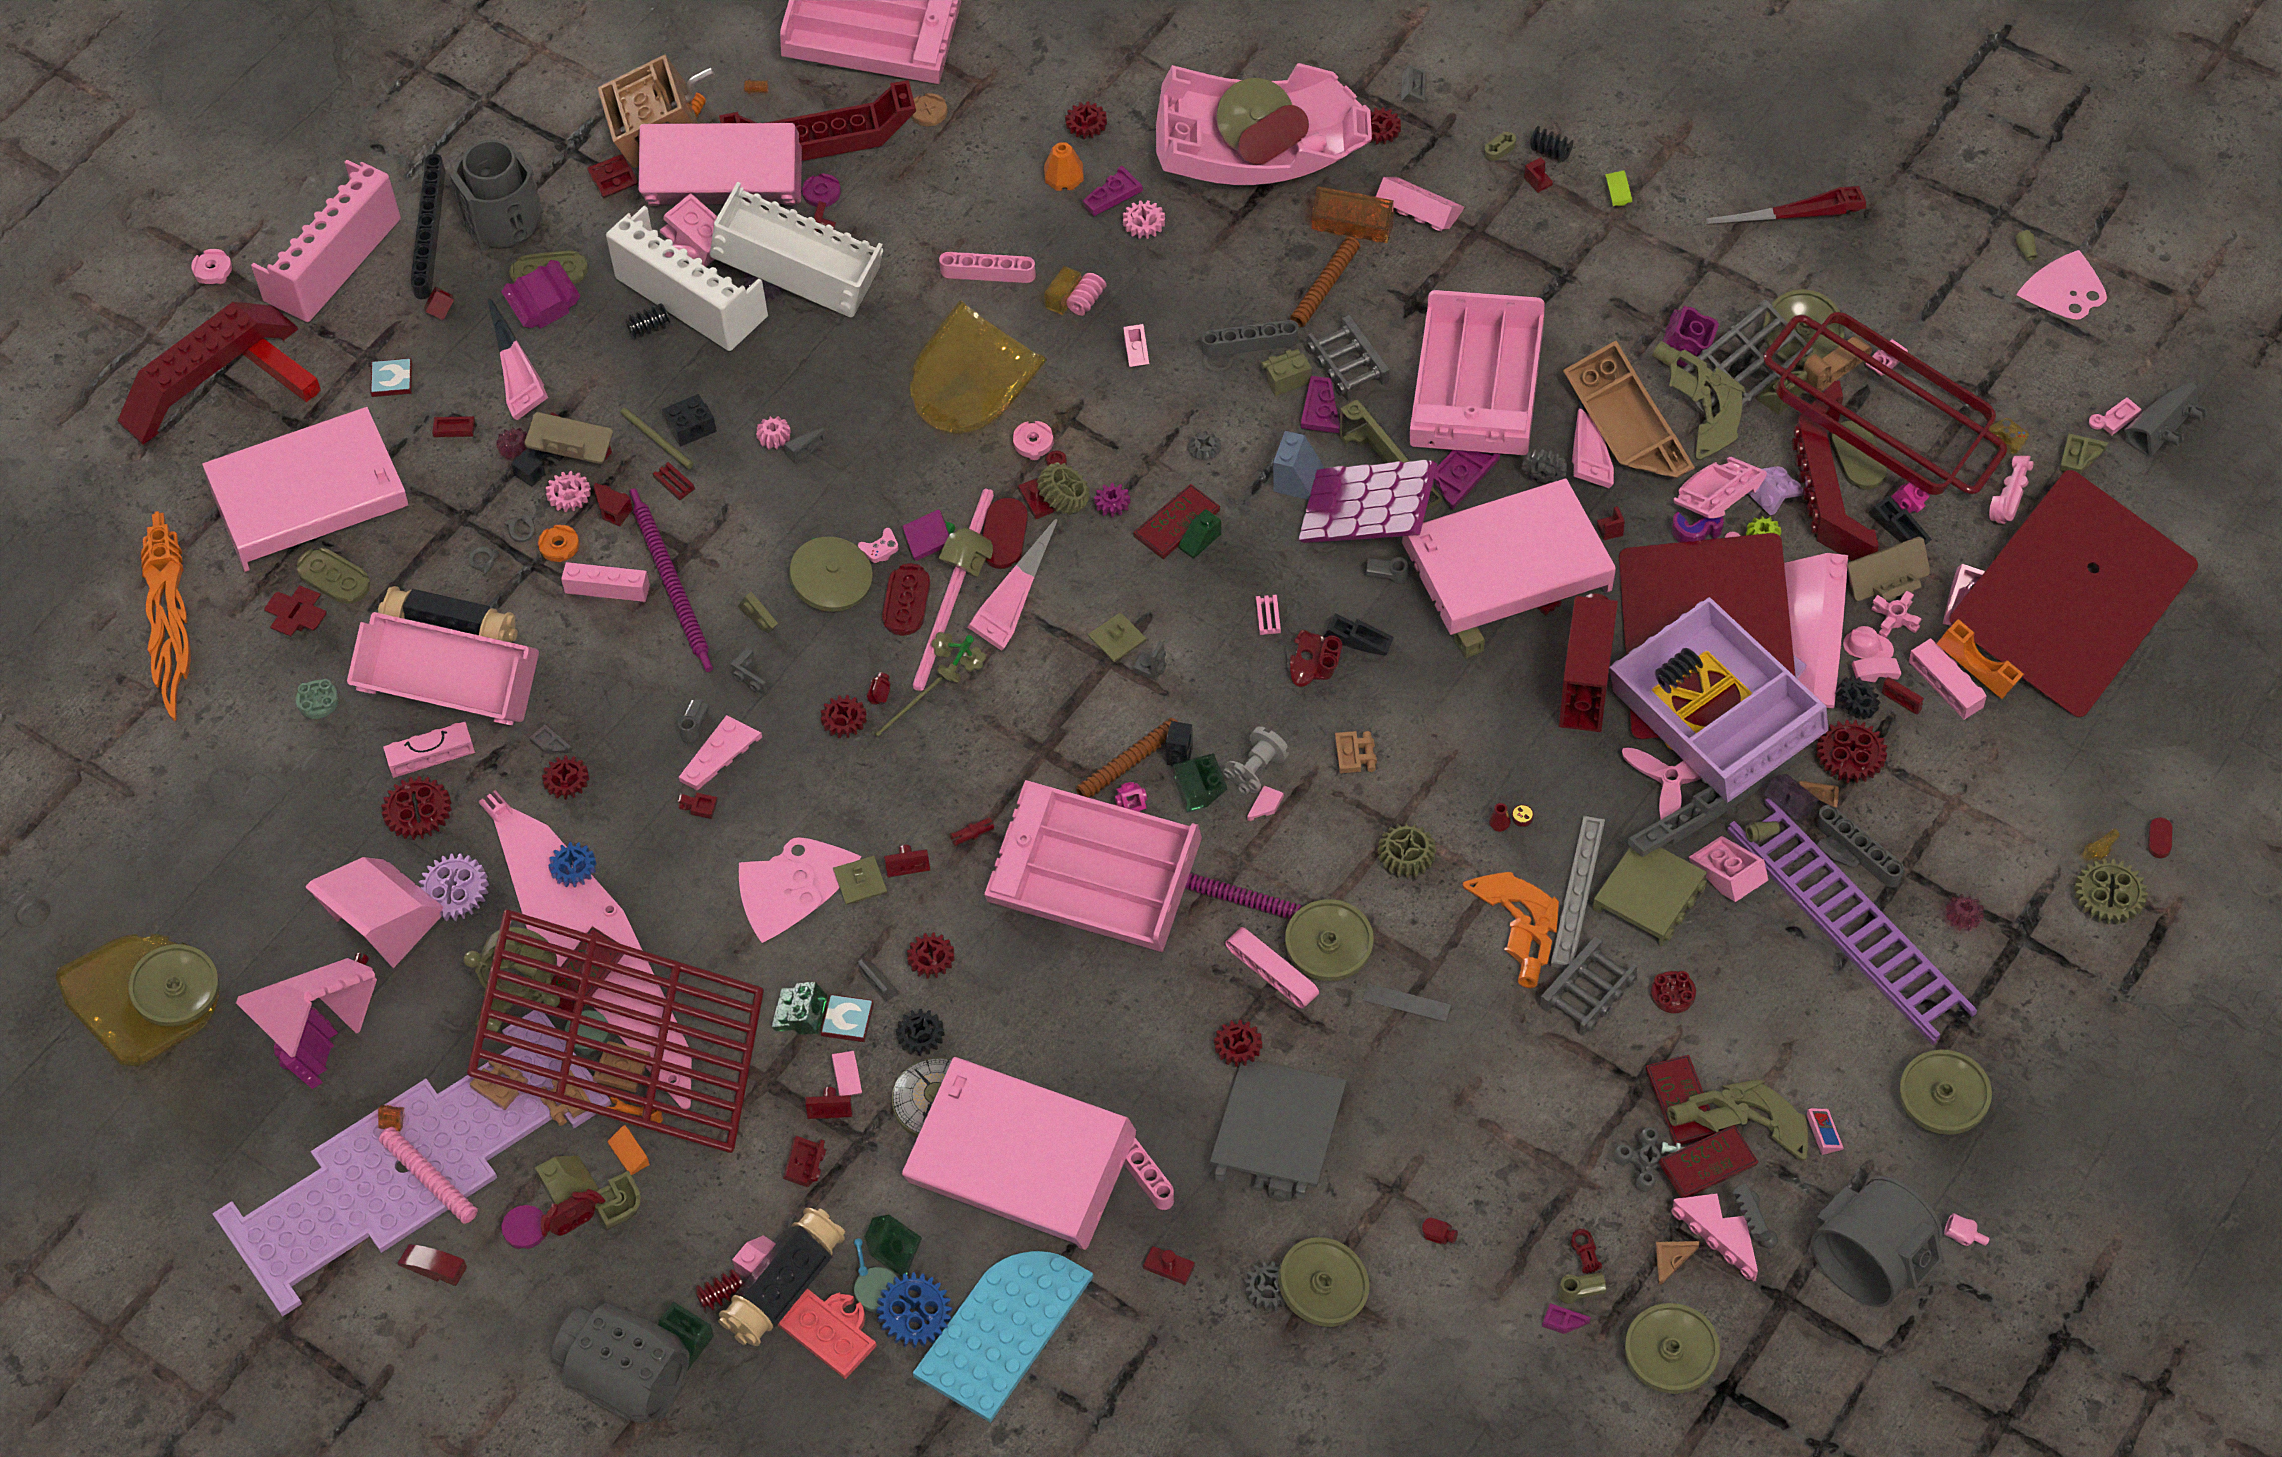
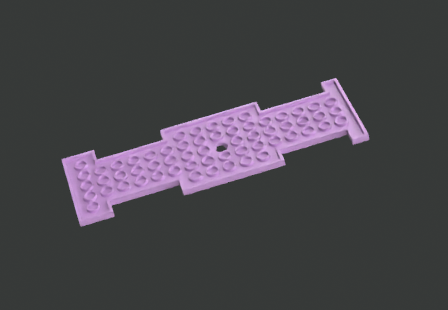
(363, 1193)

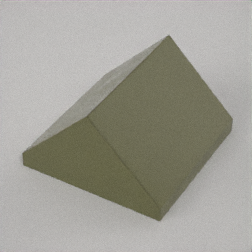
(1770, 398)

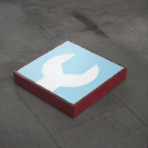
(391, 377)
(847, 1018)

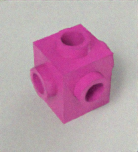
(1910, 497)
(1138, 799)

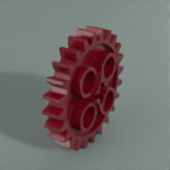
(1851, 751)
(436, 803)

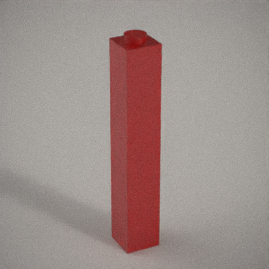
(283, 369)

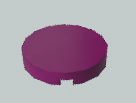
(821, 188)
(523, 1227)

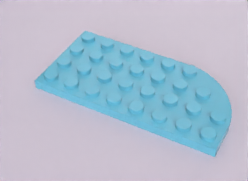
(1002, 1329)

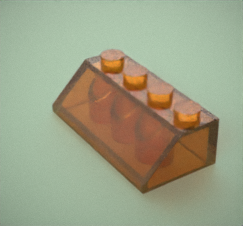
(1352, 214)

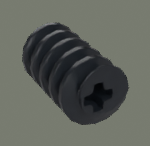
(1550, 145)
(647, 320)
(1676, 668)

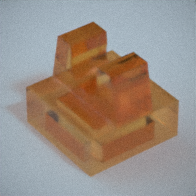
(390, 1117)

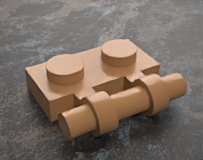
(1348, 752)
(495, 1093)
(557, 1112)

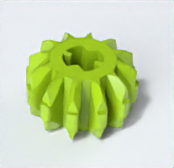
(1763, 526)

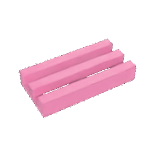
(1266, 600)

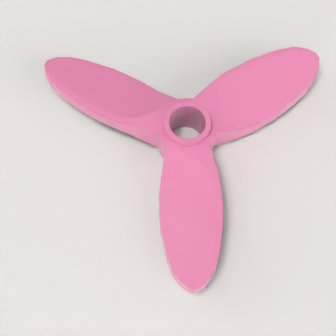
(1671, 794)

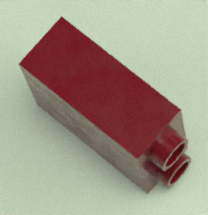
(1588, 663)

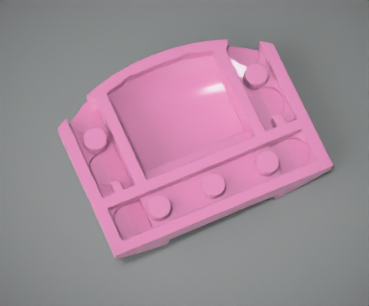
(1719, 487)

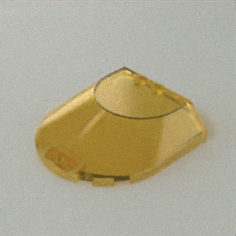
(970, 373)
(100, 998)

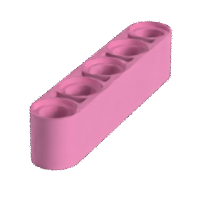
(987, 267)
(1272, 967)
(1149, 1169)

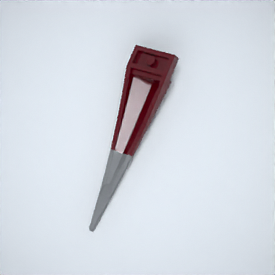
(1825, 204)

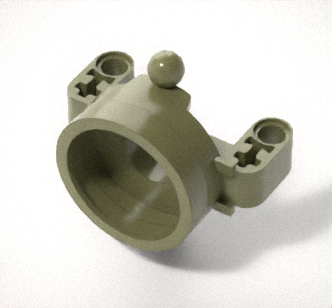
(483, 965)

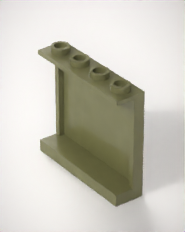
(1652, 891)

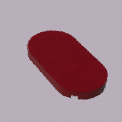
(1273, 134)
(1006, 529)
(906, 599)

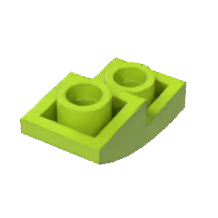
(1618, 188)

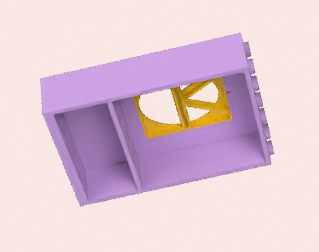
(1747, 741)

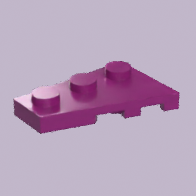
(1113, 192)
(1320, 407)

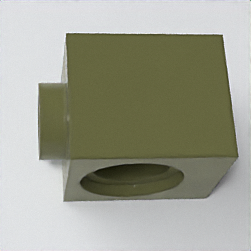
(1470, 642)

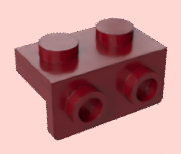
(804, 1161)

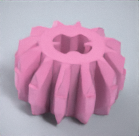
(773, 432)

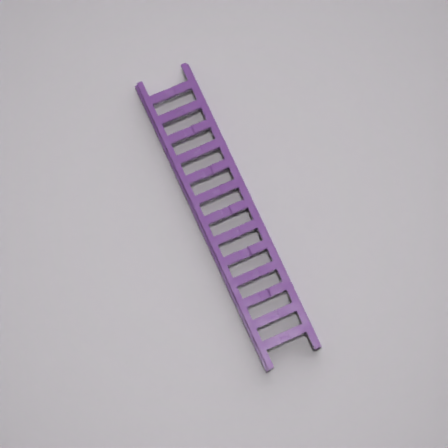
(1845, 944)

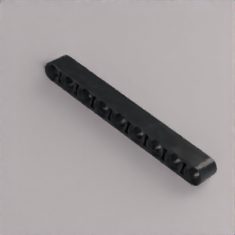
(428, 226)

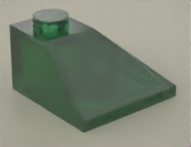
(892, 1243)

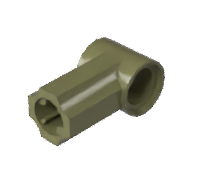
(1583, 1287)

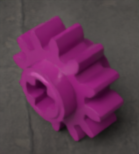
(1112, 499)

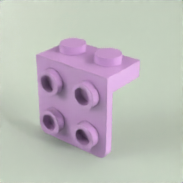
(1775, 489)

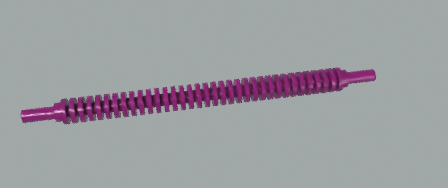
(671, 580)
(1248, 897)

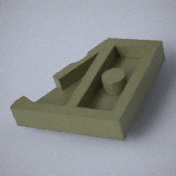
(2081, 452)
(757, 612)

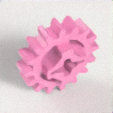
(1144, 219)
(568, 492)

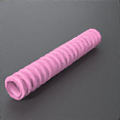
(428, 1175)

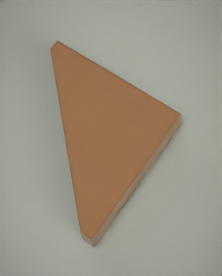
(1823, 792)
(1671, 1256)

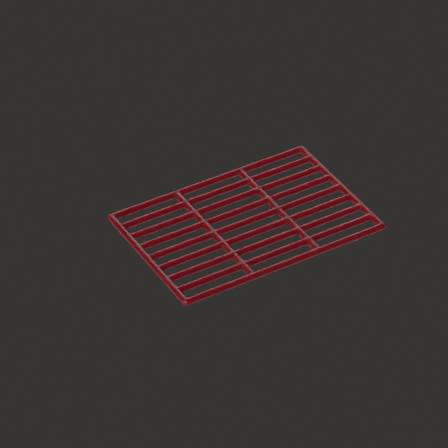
(576, 1018)

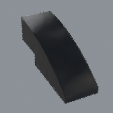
(1897, 521)
(1359, 635)

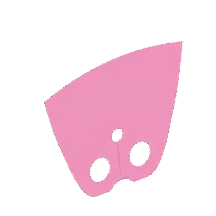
(2054, 282)
(822, 859)
(764, 899)

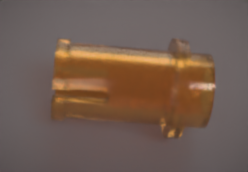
(755, 86)

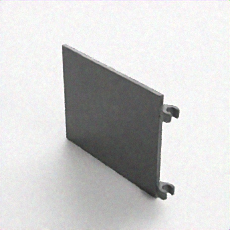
(1278, 1124)

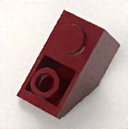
(612, 504)

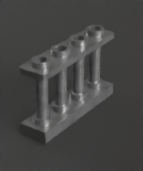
(1358, 343)
(1579, 967)

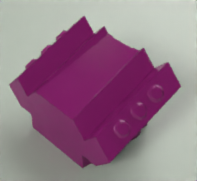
(541, 295)
(1690, 331)
(311, 1051)

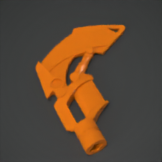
(1507, 888)

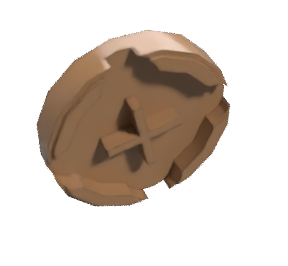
(929, 110)

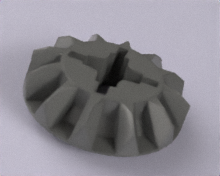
(1206, 452)

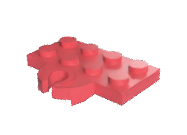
(829, 1331)

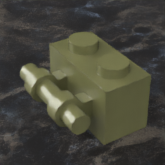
(1287, 371)

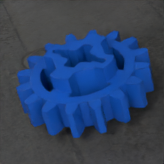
(582, 868)

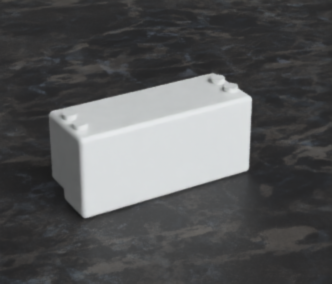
(794, 254)
(680, 286)

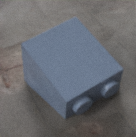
(1295, 466)

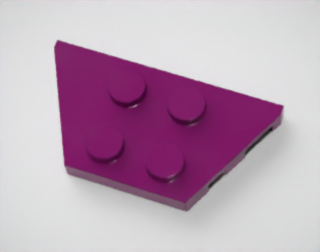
(1461, 473)

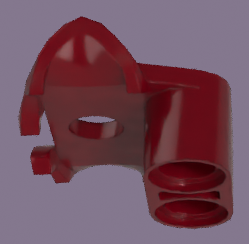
(1304, 670)
(570, 1213)

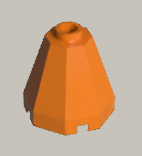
(1063, 168)

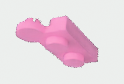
(2116, 417)

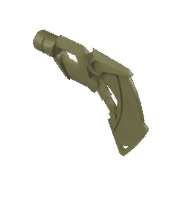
(1721, 429)
(1786, 1123)

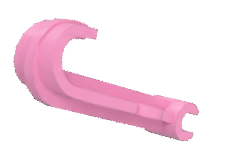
(2005, 506)

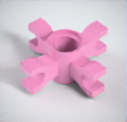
(1892, 609)

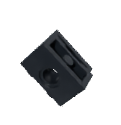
(690, 420)

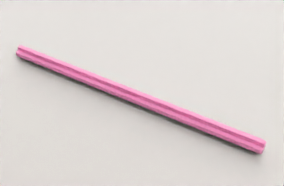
(950, 597)

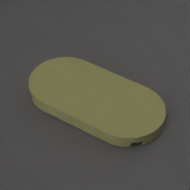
(573, 264)
(1856, 465)
(333, 575)

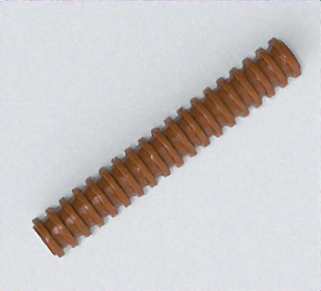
(1325, 281)
(1125, 761)

